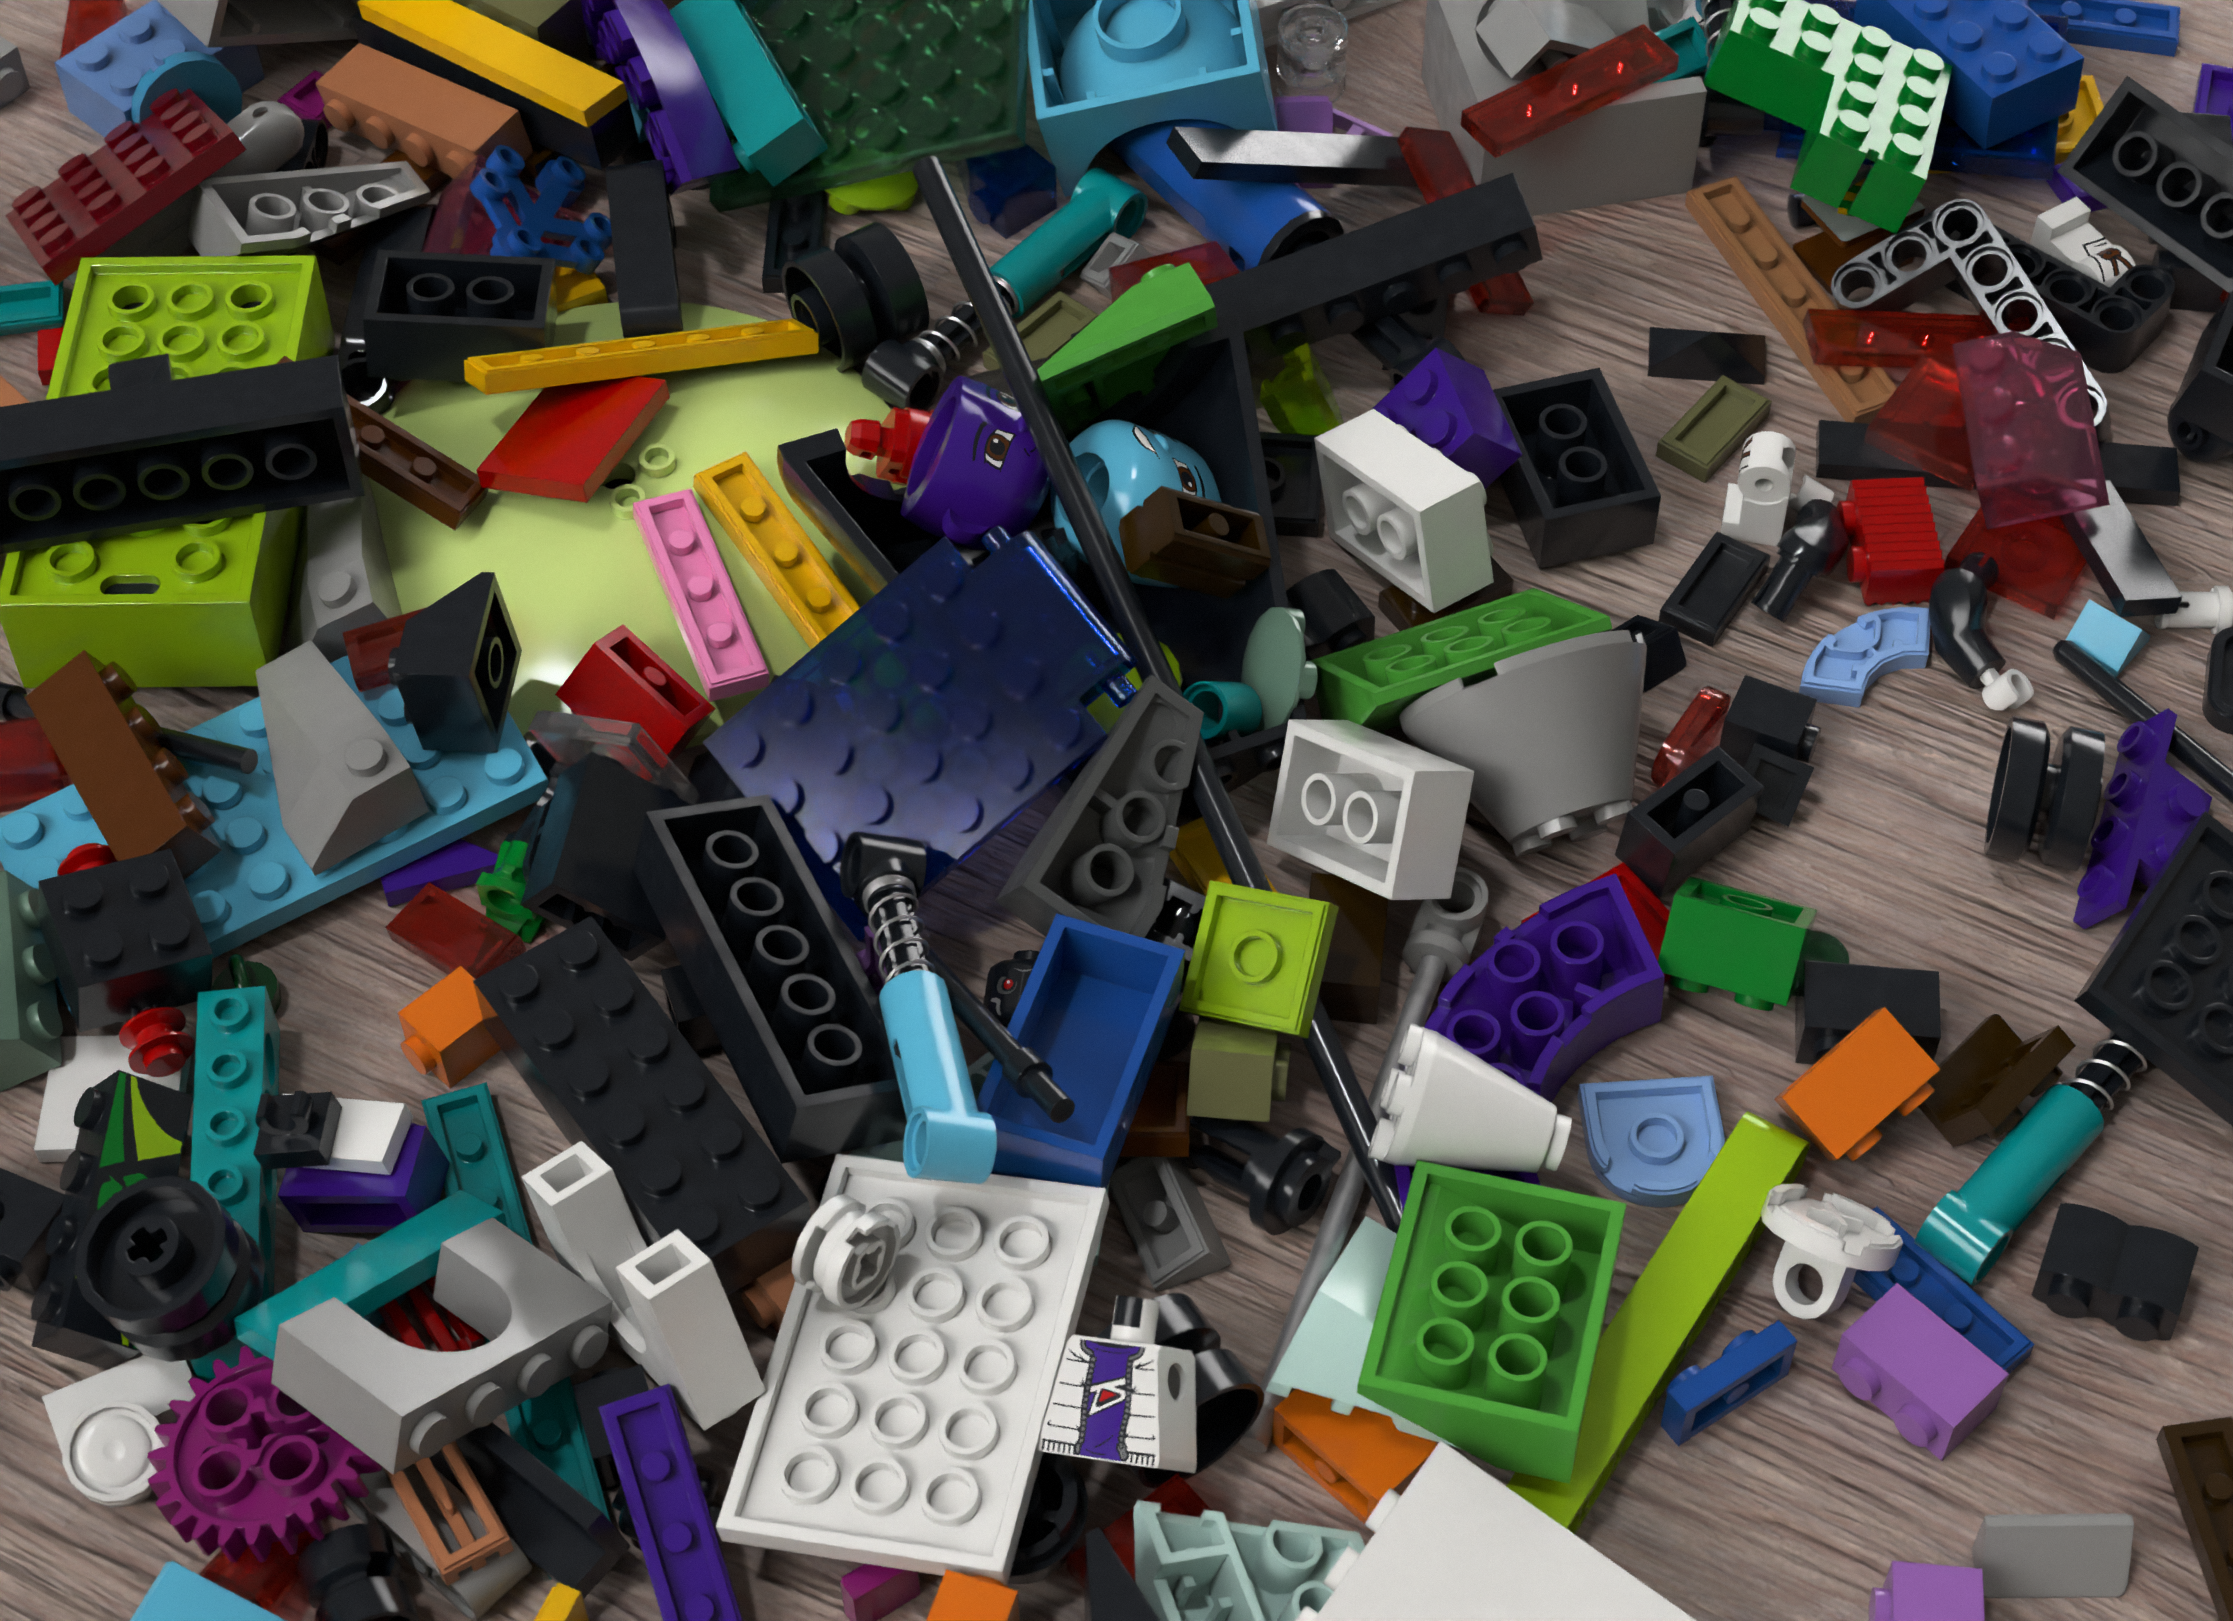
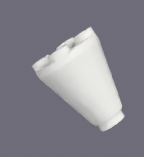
(1463, 1112)

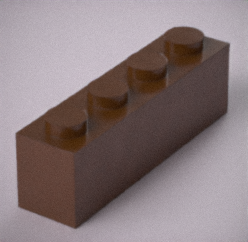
(120, 766)

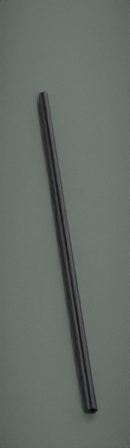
(1138, 635)

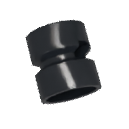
(355, 1576)

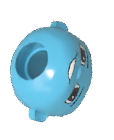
(1124, 468)

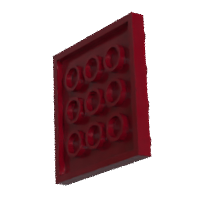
(122, 182)

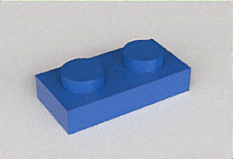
(1743, 1371)

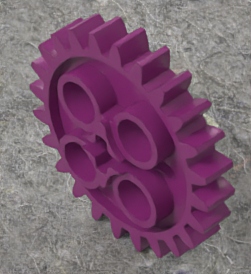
(251, 1464)

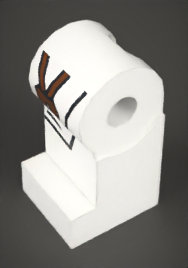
(2074, 241)
(1759, 501)

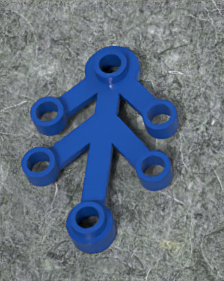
(560, 186)

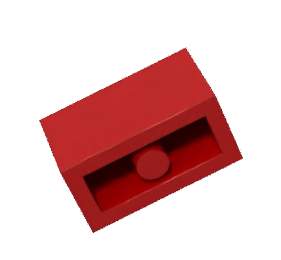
(632, 684)

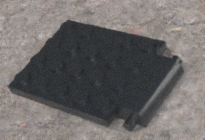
(2171, 969)

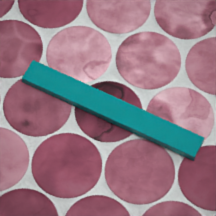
(473, 1144)

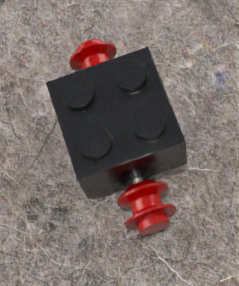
(127, 950)

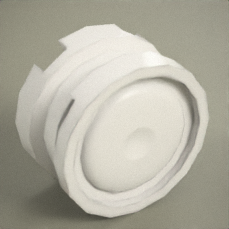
(846, 1252)
(109, 1453)

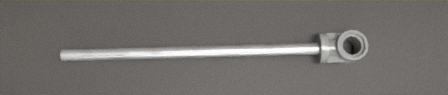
(1435, 952)

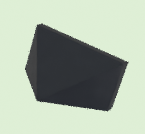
(1706, 355)

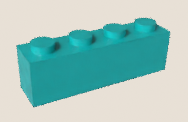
(748, 89)

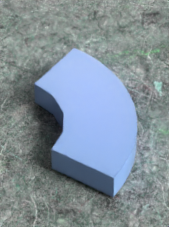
(1861, 653)

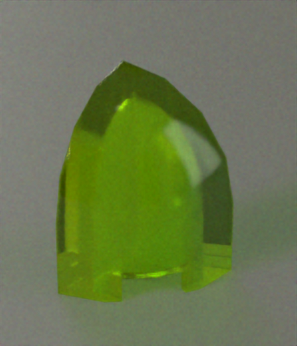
(1301, 396)

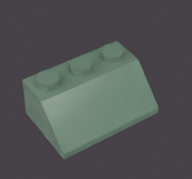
(27, 988)

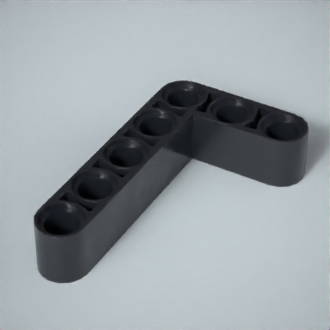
(1966, 263)

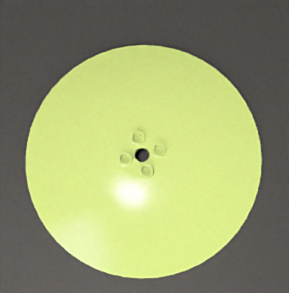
(583, 566)

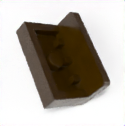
(1990, 1077)

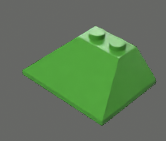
(1125, 345)

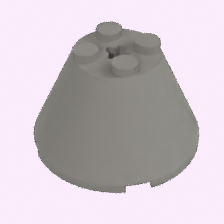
(1544, 737)

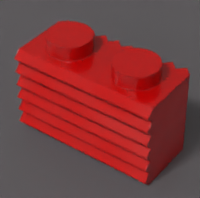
(1891, 539)

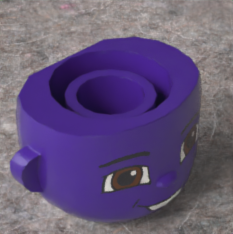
(975, 468)

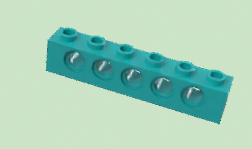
(233, 1066)

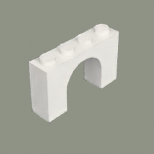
(664, 1296)

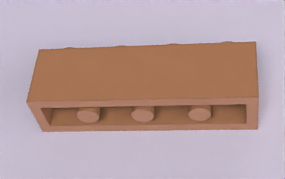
(417, 112)

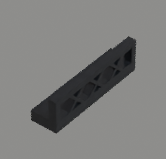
(539, 1509)

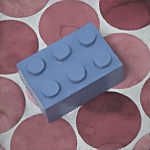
(106, 69)

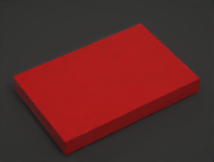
(573, 437)

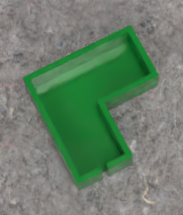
(1848, 91)

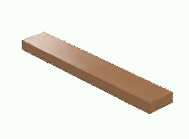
(1783, 290)

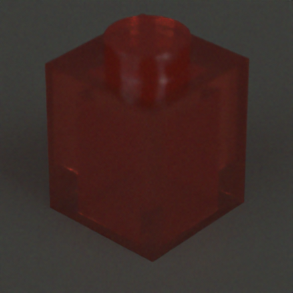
(27, 765)

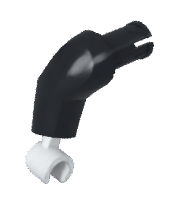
(1805, 550)
(1959, 634)

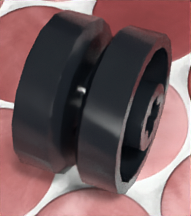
(2056, 795)
(169, 1268)

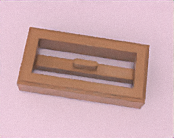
(471, 1552)

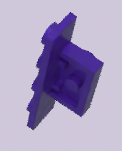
(2141, 820)

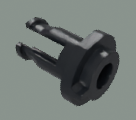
(1282, 1176)

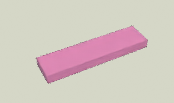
(701, 595)

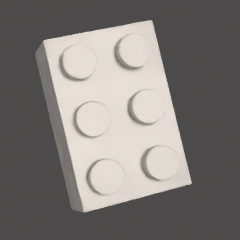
(1405, 510)
(1370, 809)

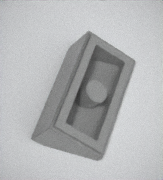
(1167, 1221)
(2054, 1555)

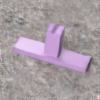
(1355, 126)

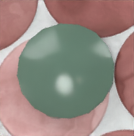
(1278, 665)

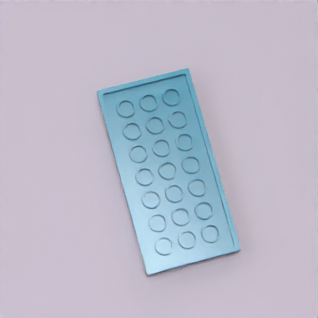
(259, 872)

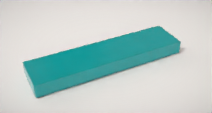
(370, 1273)

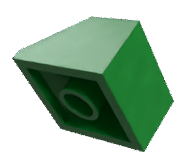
(1735, 943)

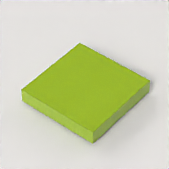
(1259, 958)

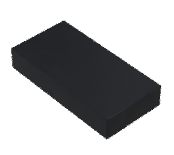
(1714, 588)

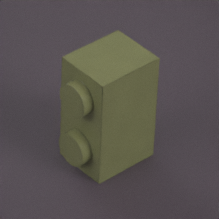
(1236, 1071)

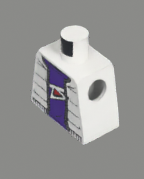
(1125, 1396)

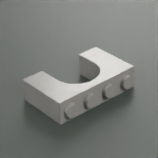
(415, 1401)

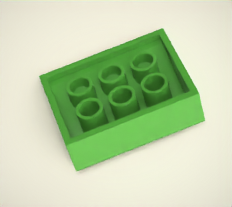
(1385, 675)
(1494, 1315)

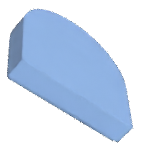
(1651, 1136)

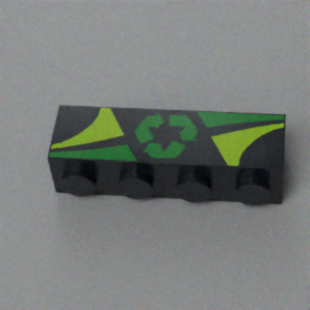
(125, 1135)

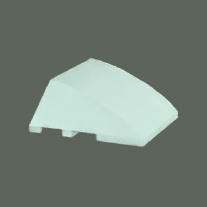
(1337, 1327)
(1233, 1569)

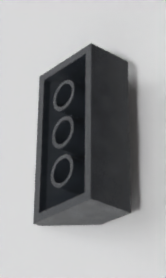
(2161, 177)

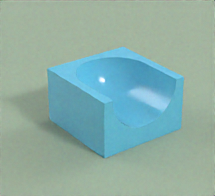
(1140, 63)

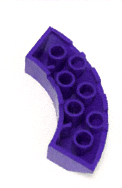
(668, 83)
(1552, 994)

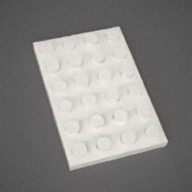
(922, 1412)

